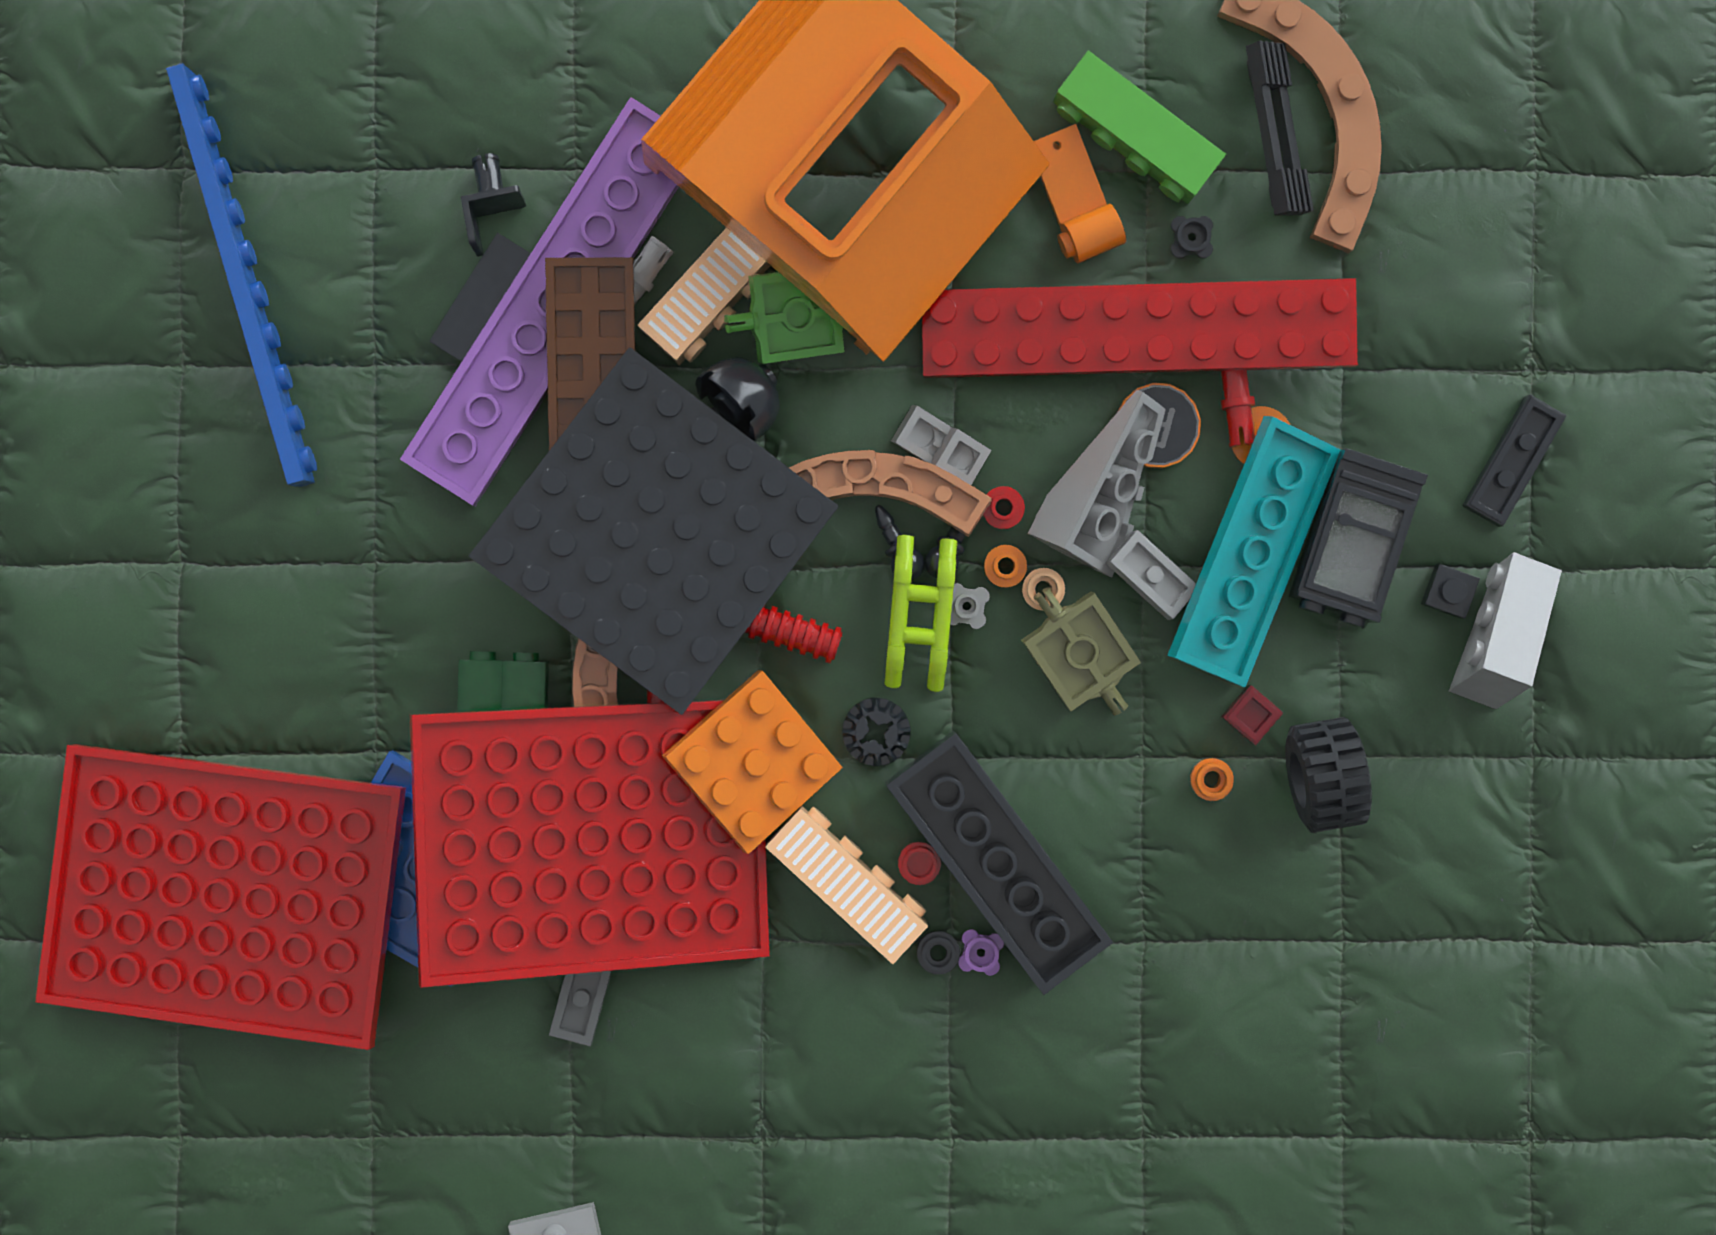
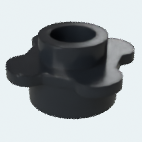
(1201, 228)

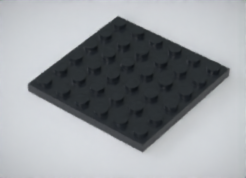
(654, 531)

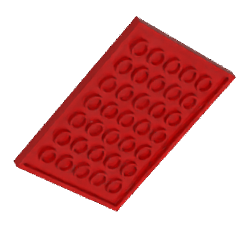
(571, 847)
(221, 895)

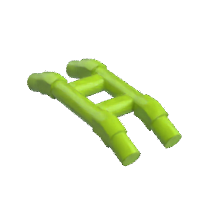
(903, 593)

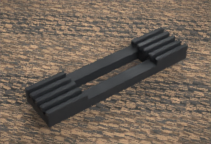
(1270, 71)

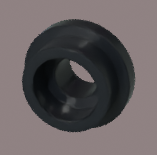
(942, 965)

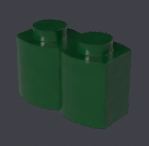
(502, 684)

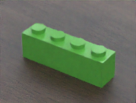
(1137, 128)

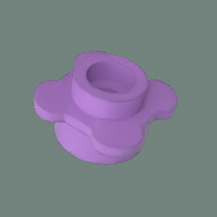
(989, 961)

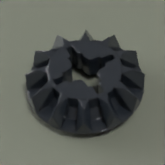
(881, 712)

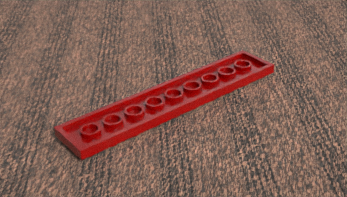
(1141, 328)

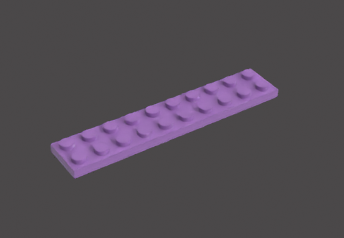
(507, 365)

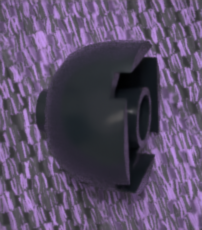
(741, 394)

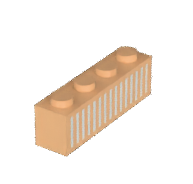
(703, 297)
(847, 884)

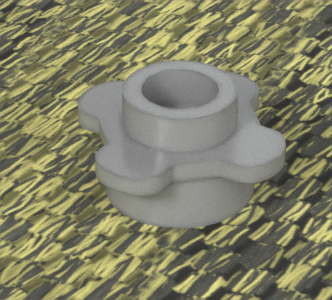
(976, 598)

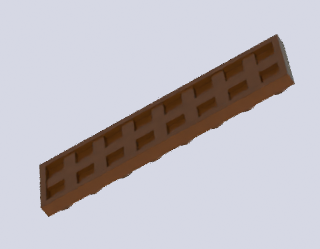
(587, 330)

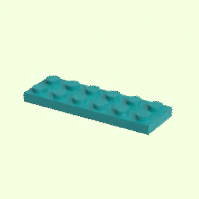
(1254, 551)

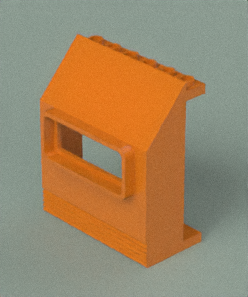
(777, 104)

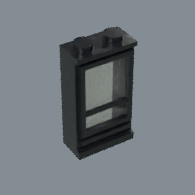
(1357, 538)

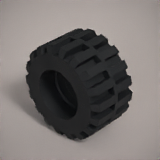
(1328, 774)

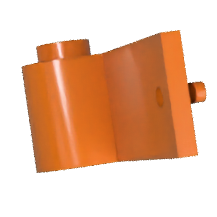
(1084, 217)

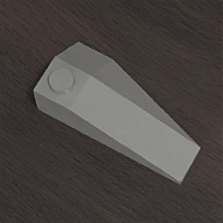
(1094, 499)

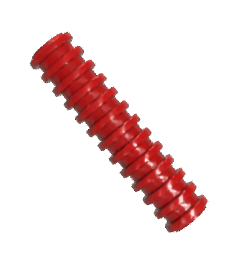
(796, 633)

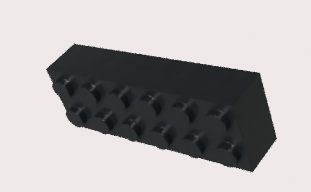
(998, 862)

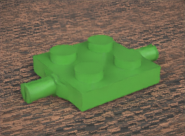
(786, 322)

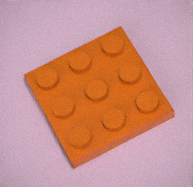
(752, 761)

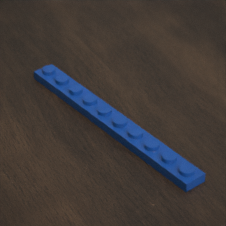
(238, 258)

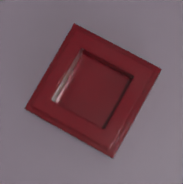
(1252, 714)

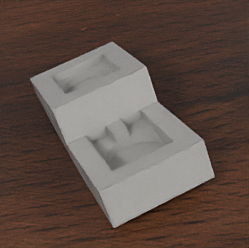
(940, 444)

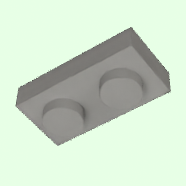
(1152, 575)

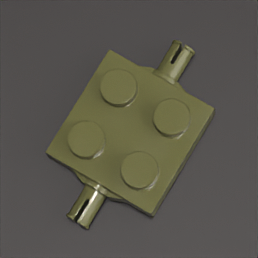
(1081, 651)

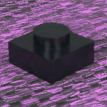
(1450, 591)

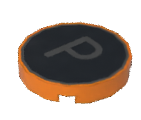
(1179, 425)

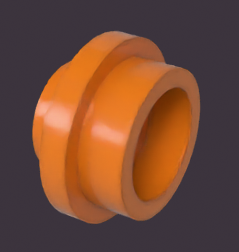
(991, 566)
(1224, 783)

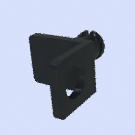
(490, 199)

